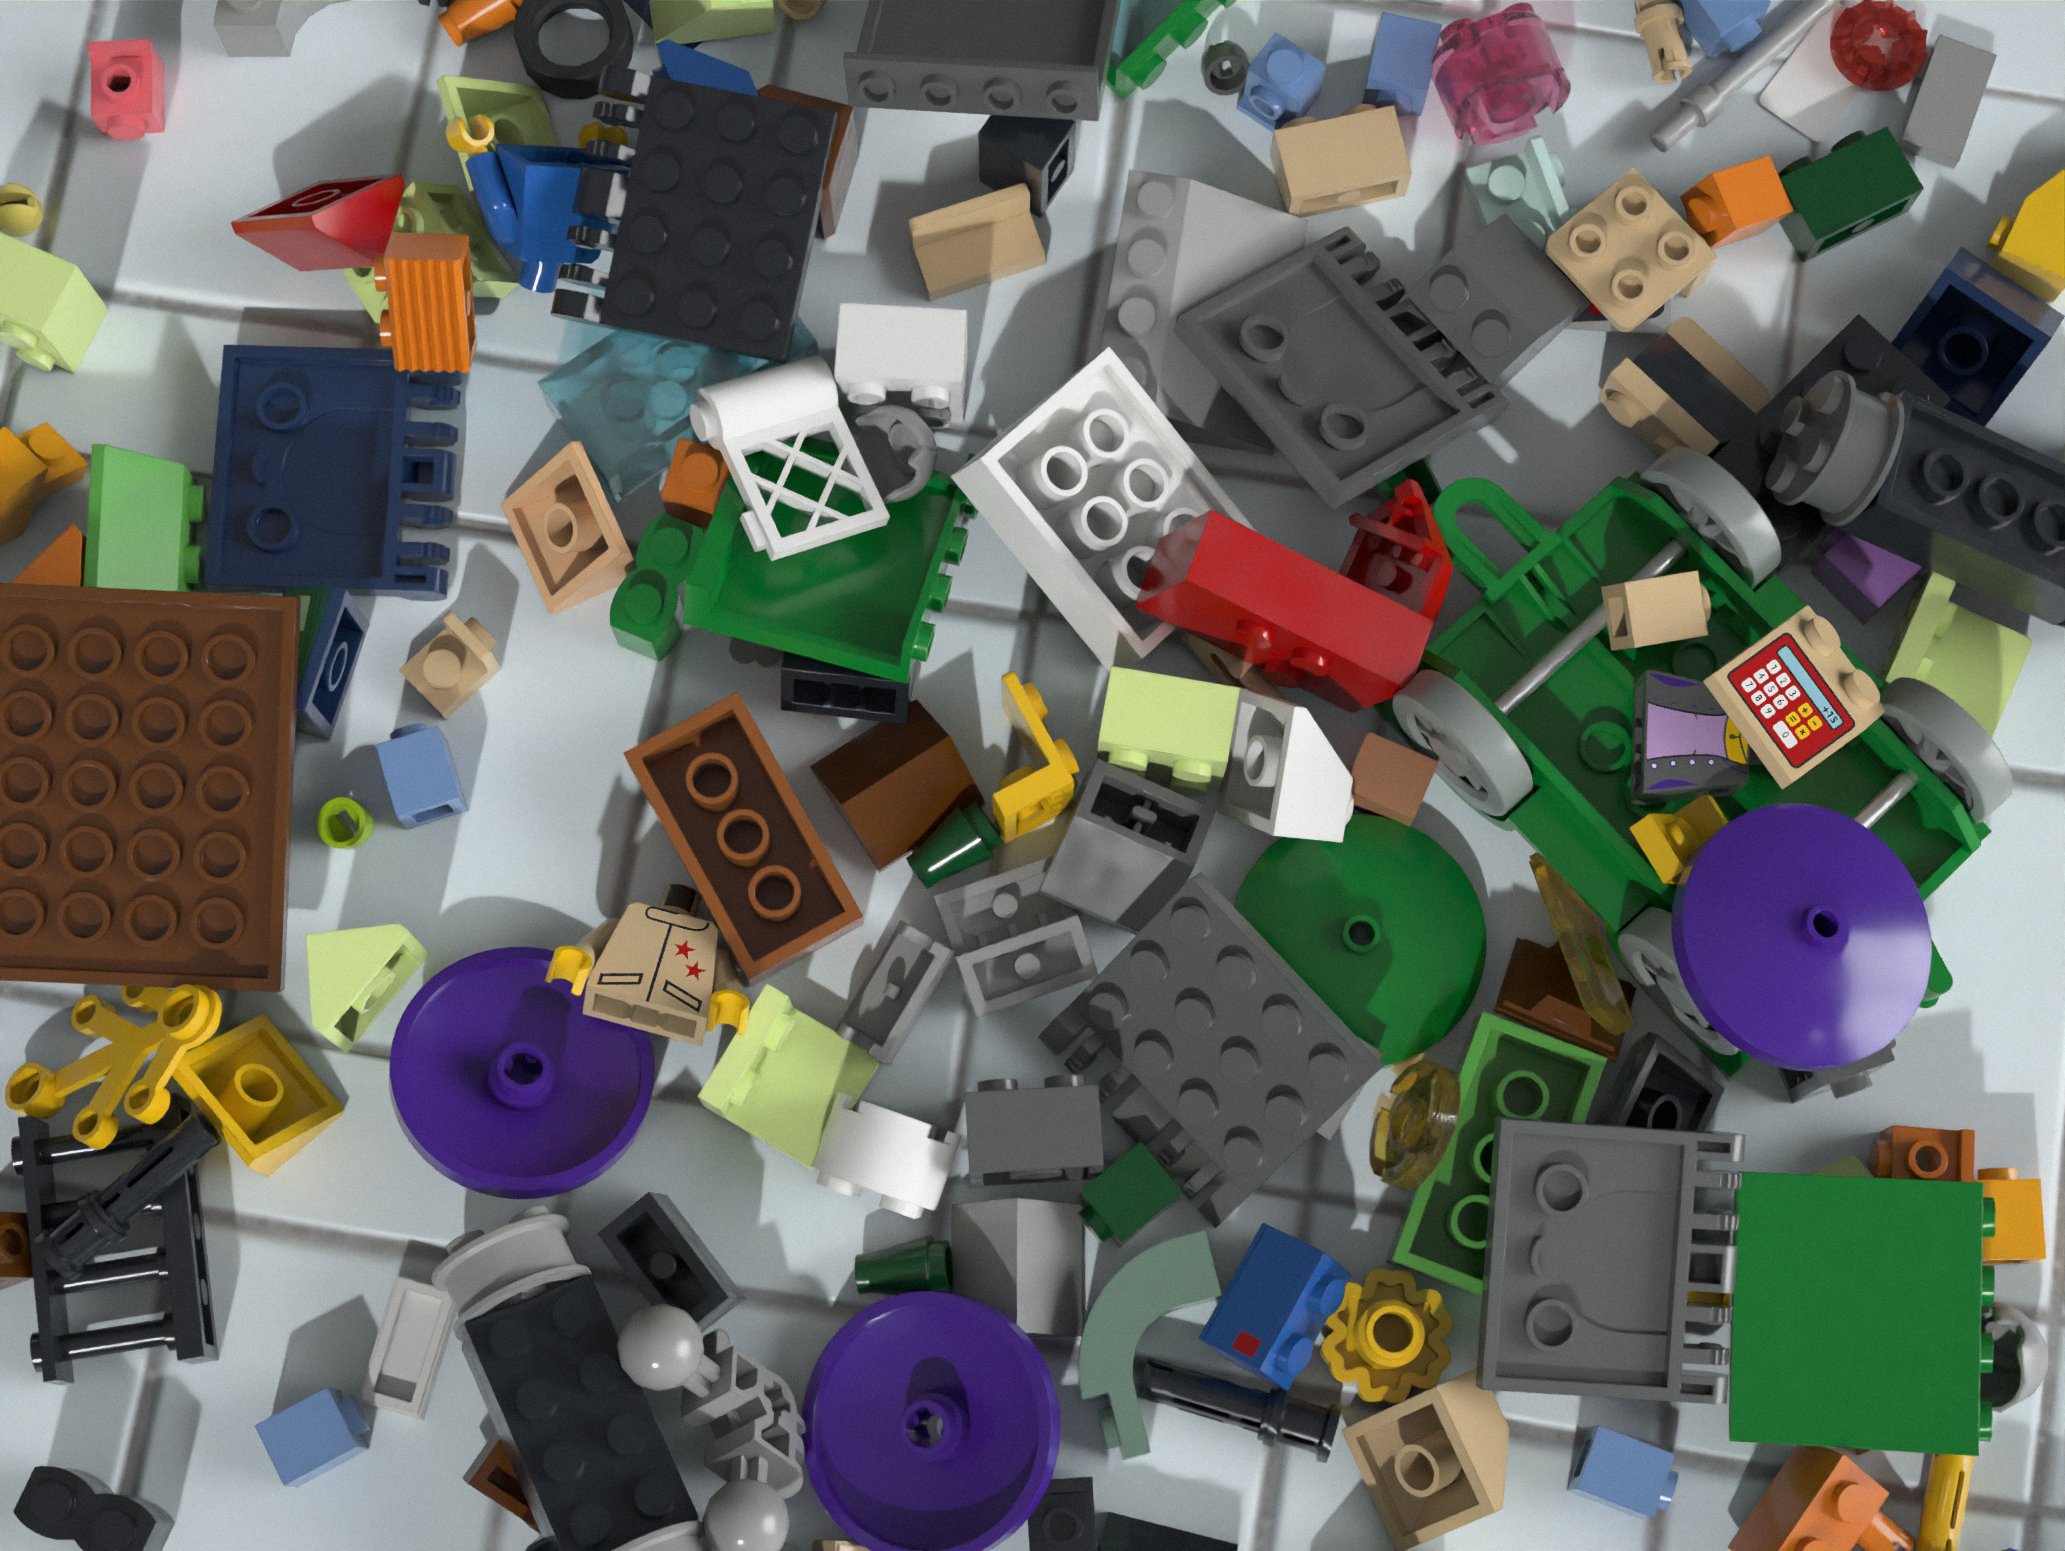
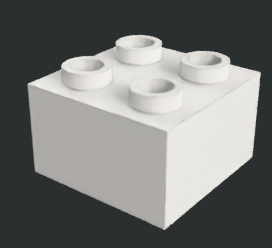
(902, 359)

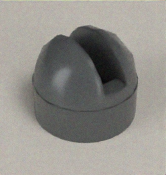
(1228, 82)

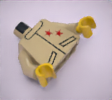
(656, 970)

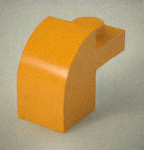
(30, 470)

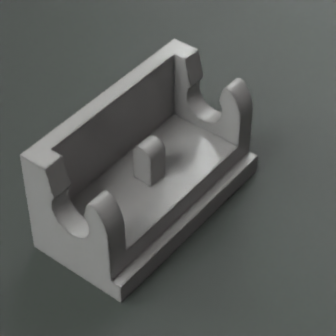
(895, 992)

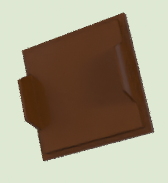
(1544, 997)

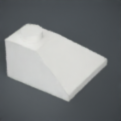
(1284, 772)

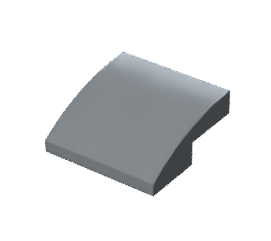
(1013, 939)

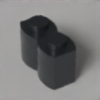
(84, 1509)

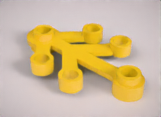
(183, 1022)

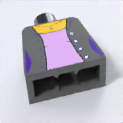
(1683, 742)

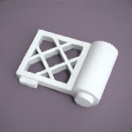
(763, 415)

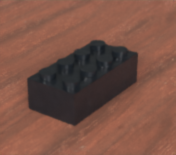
(1748, 455)

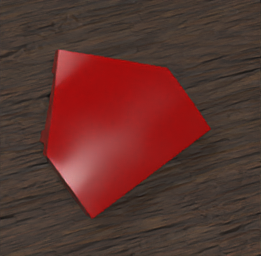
(1401, 552)

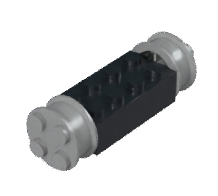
(559, 1394)

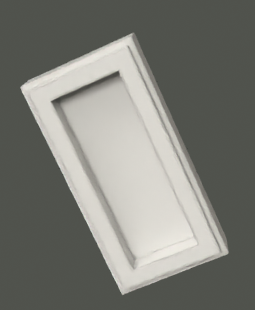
(408, 1347)

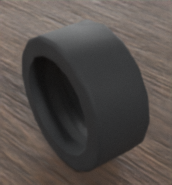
(564, 80)

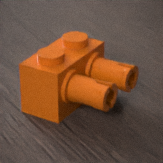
(1820, 1505)

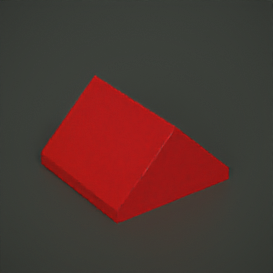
(327, 223)

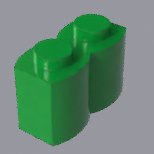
(650, 600)

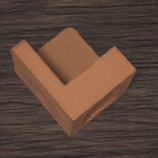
(1390, 779)

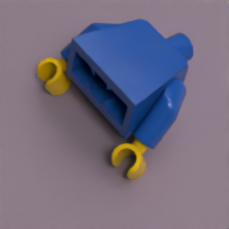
(531, 195)

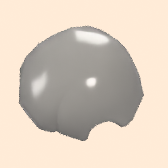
(896, 451)
(2018, 1357)

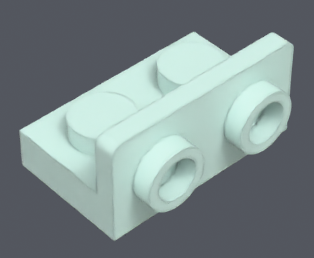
(1523, 188)

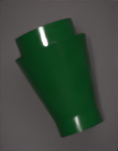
(956, 845)
(906, 1268)

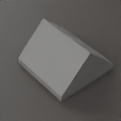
(1022, 1261)

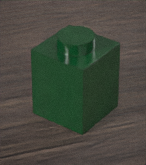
(1127, 1196)

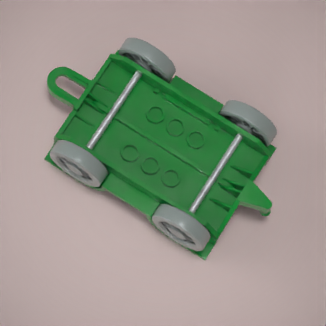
(1540, 709)

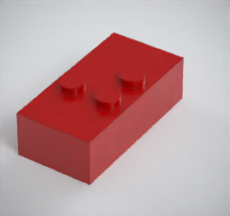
(1283, 613)

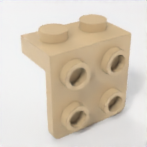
(1630, 252)
(1655, 416)

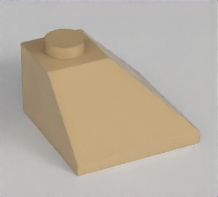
(1433, 1460)

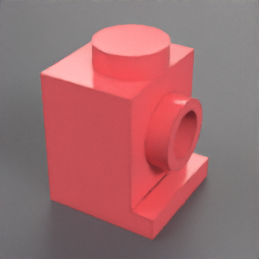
(132, 67)

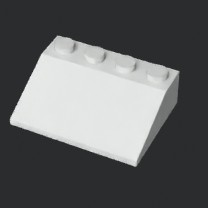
(1087, 495)

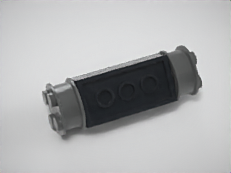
(1928, 490)

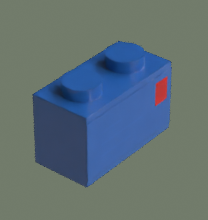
(1275, 1306)

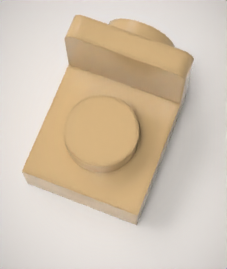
(452, 664)

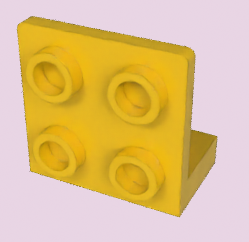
(1028, 796)

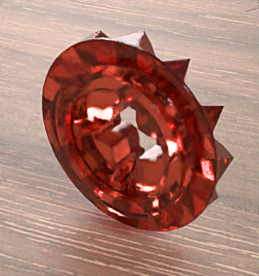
(1866, 64)

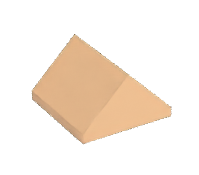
(568, 531)

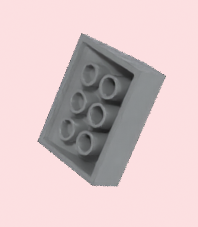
(1173, 253)

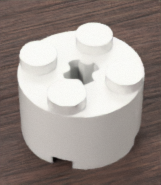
(885, 1155)

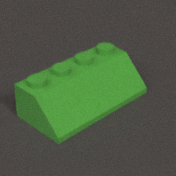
(142, 522)

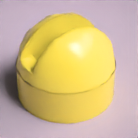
(19, 219)

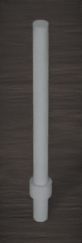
(1707, 100)

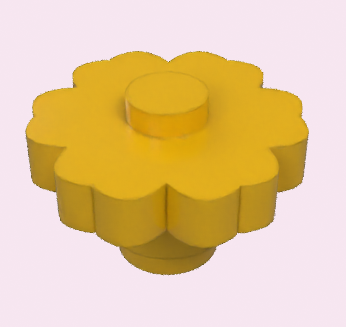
(1387, 1337)

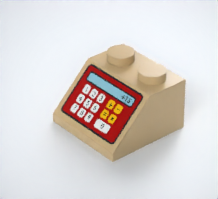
(1796, 695)

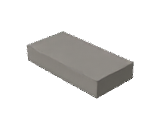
(1946, 101)

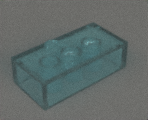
(634, 399)

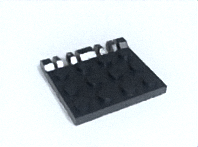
(707, 220)

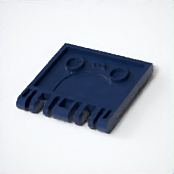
(321, 470)

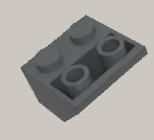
(1125, 848)

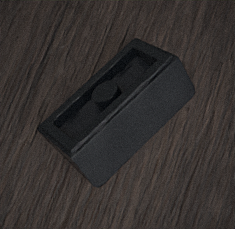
(1694, 389)

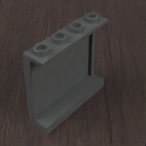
(984, 57)

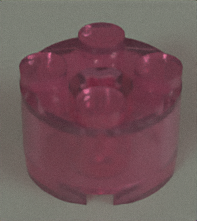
(1498, 74)

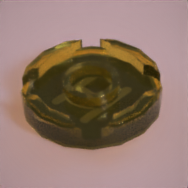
(1418, 1127)

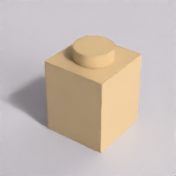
(1656, 610)

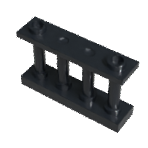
(178, 1263)

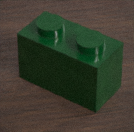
(1847, 192)

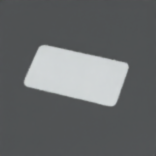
(1809, 87)

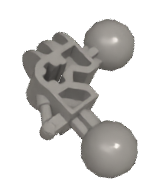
(748, 1411)

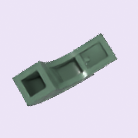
(1146, 1288)

